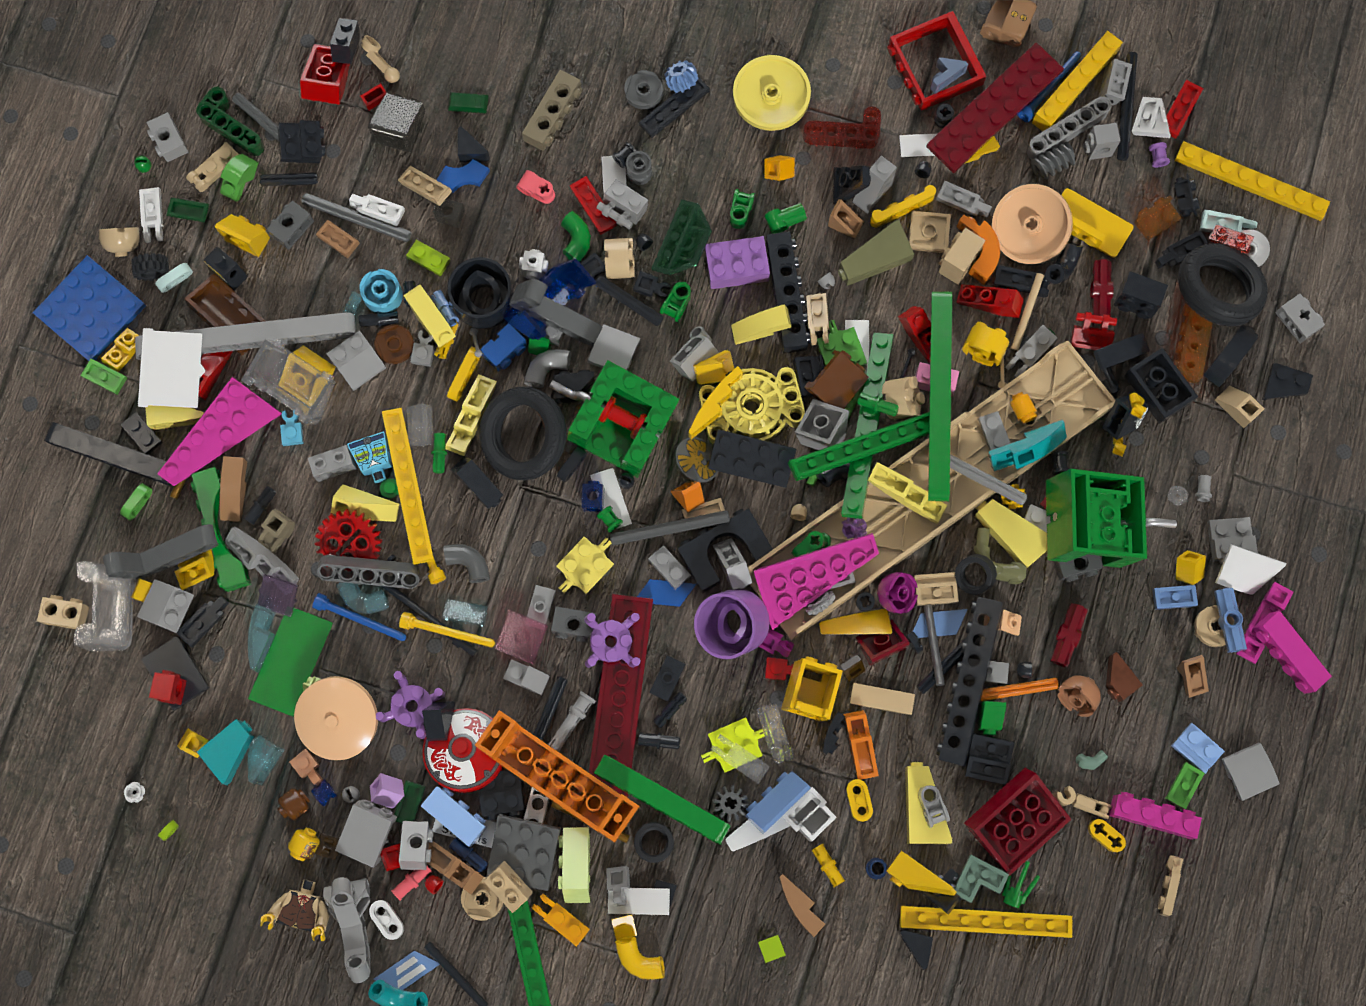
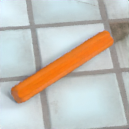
(1020, 689)

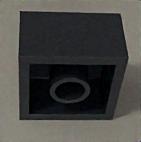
(1140, 295)

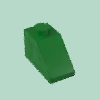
(991, 717)

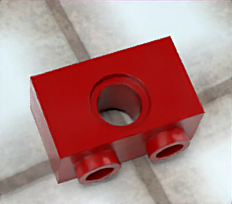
(168, 687)

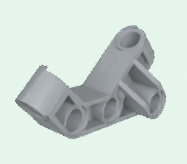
(347, 904)

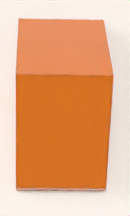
(689, 495)

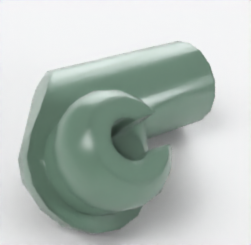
(1091, 763)

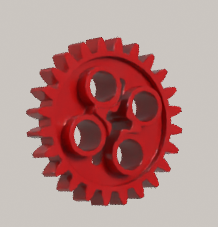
(334, 529)

